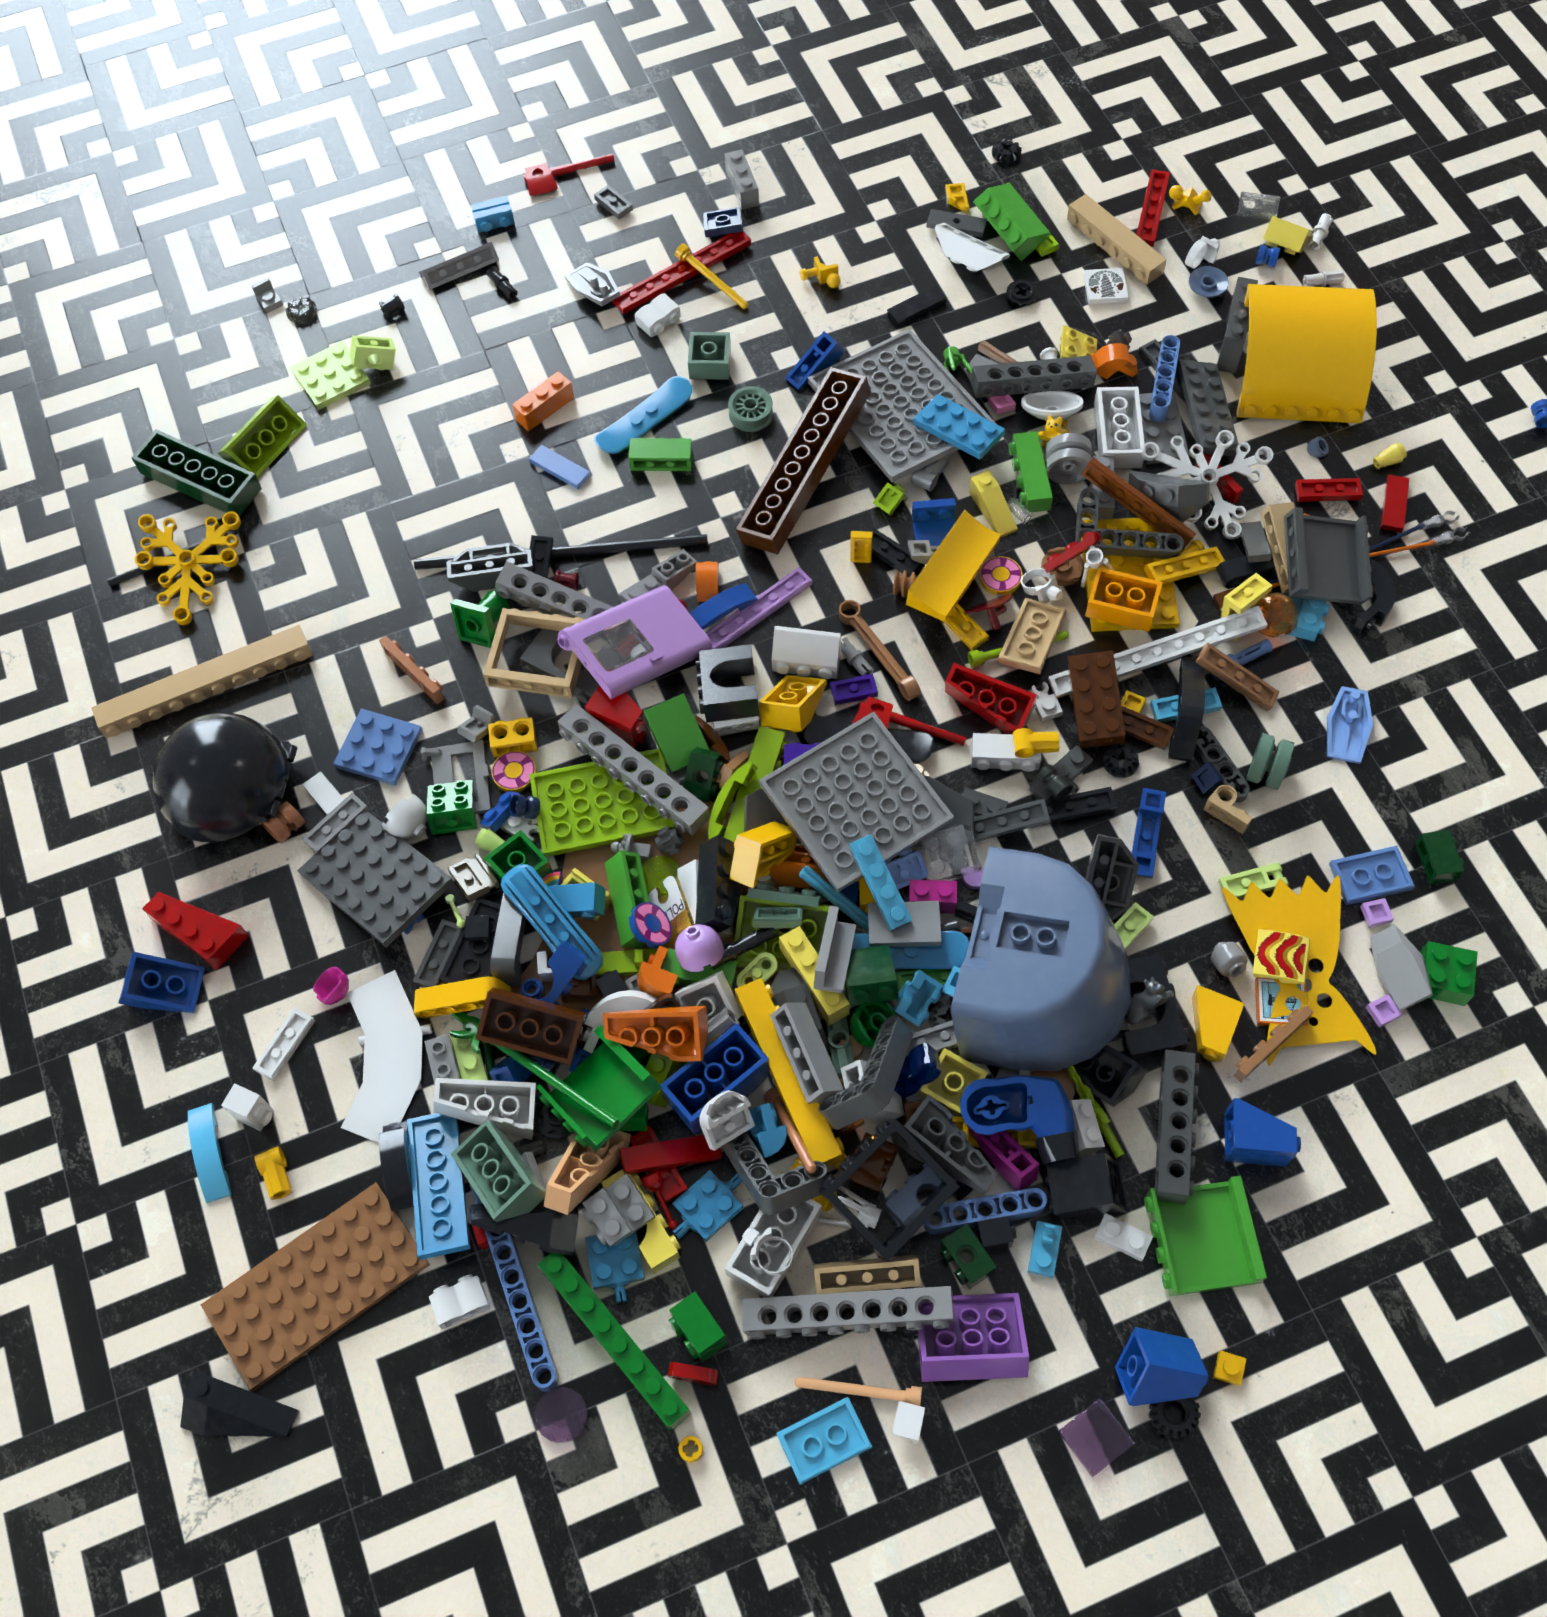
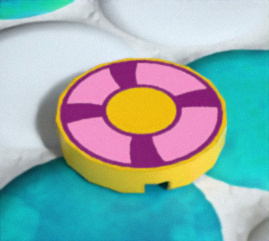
(1000, 575)
(512, 771)

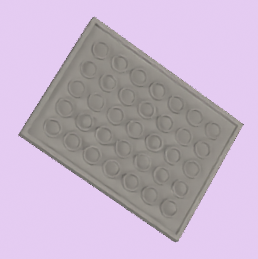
(901, 383)

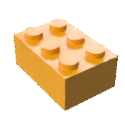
(1123, 599)

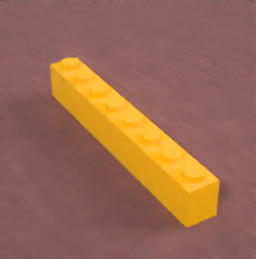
(811, 1125)

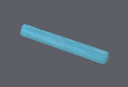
(835, 898)

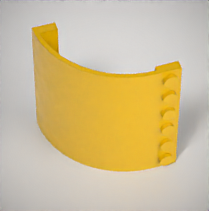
(1308, 353)

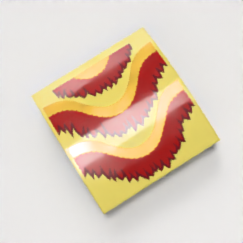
(1281, 956)

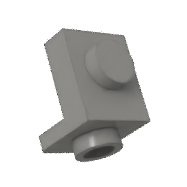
(476, 726)

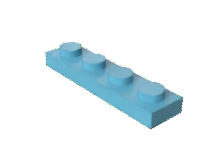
(880, 882)

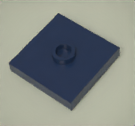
(723, 222)

